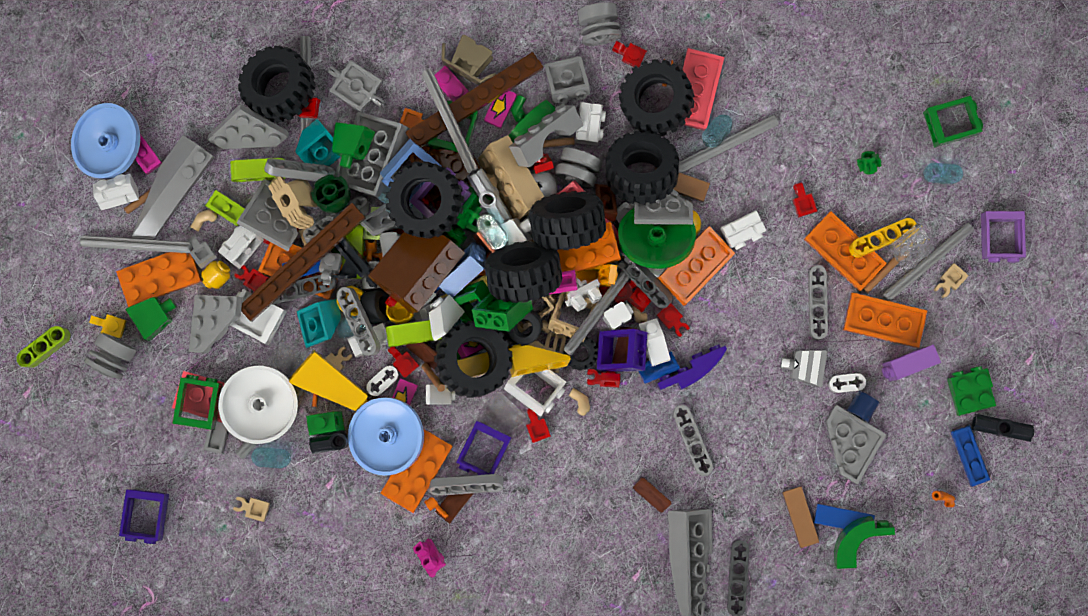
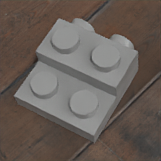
(567, 80)

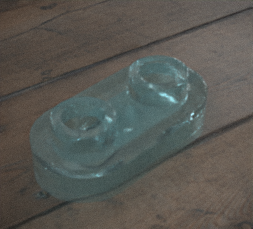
(715, 131)
(944, 173)
(492, 232)
(270, 457)

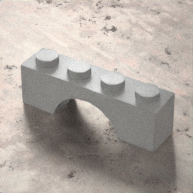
(529, 147)

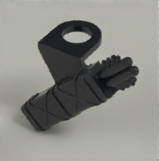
(354, 263)

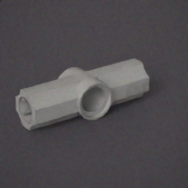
(483, 186)

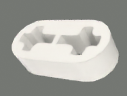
(846, 378)
(385, 384)

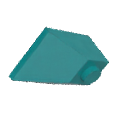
(316, 145)
(319, 321)

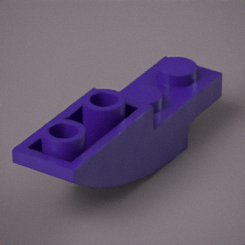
(699, 366)

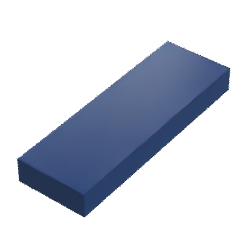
(970, 455)
(836, 516)

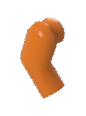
(943, 496)

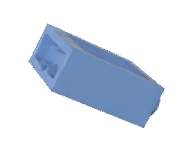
(399, 159)
(465, 270)

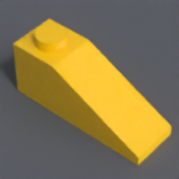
(532, 359)

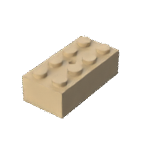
(513, 182)

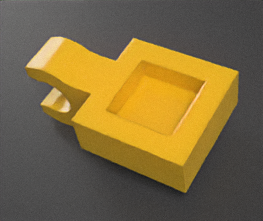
(111, 325)

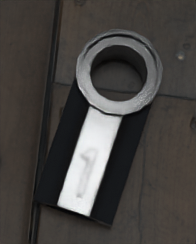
(327, 443)

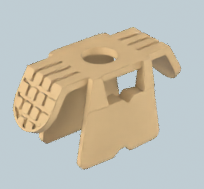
(290, 200)

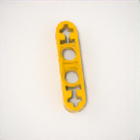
(883, 238)

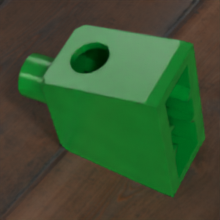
(351, 142)
(151, 316)
(325, 423)

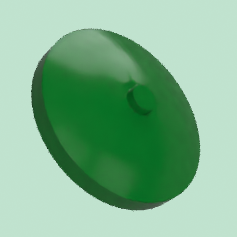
(655, 244)

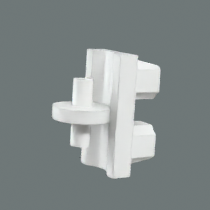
(585, 290)

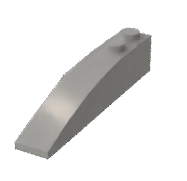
(171, 185)
(689, 550)

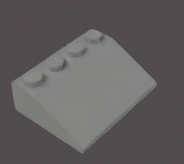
(365, 173)

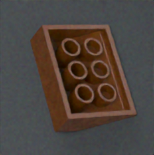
(415, 268)

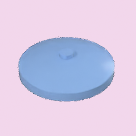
(105, 141)
(385, 436)

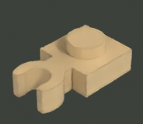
(952, 279)
(337, 360)
(254, 508)

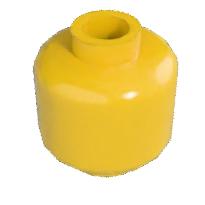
(215, 274)

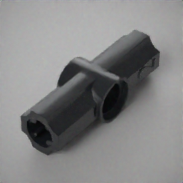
(1013, 429)

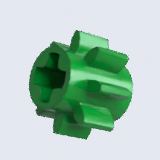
(869, 162)

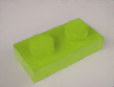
(225, 207)

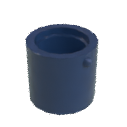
(863, 406)

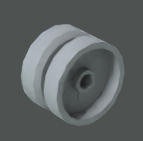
(578, 167)

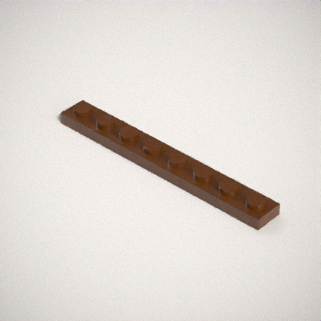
(477, 98)
(302, 262)

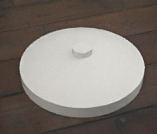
(257, 404)

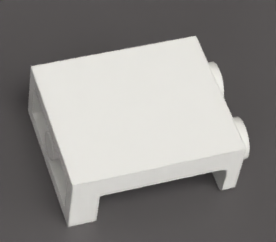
(264, 326)

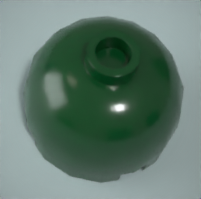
(331, 194)

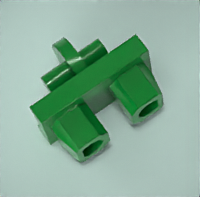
(470, 211)

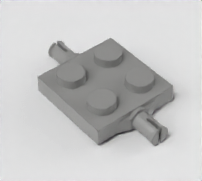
(356, 86)

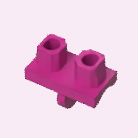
(429, 557)

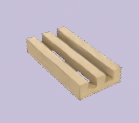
(563, 337)

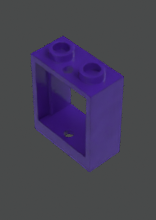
(635, 360)
(465, 466)
(132, 494)

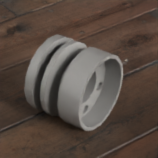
(599, 24)
(110, 356)

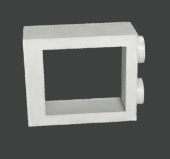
(549, 377)

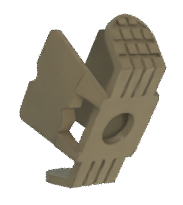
(469, 60)

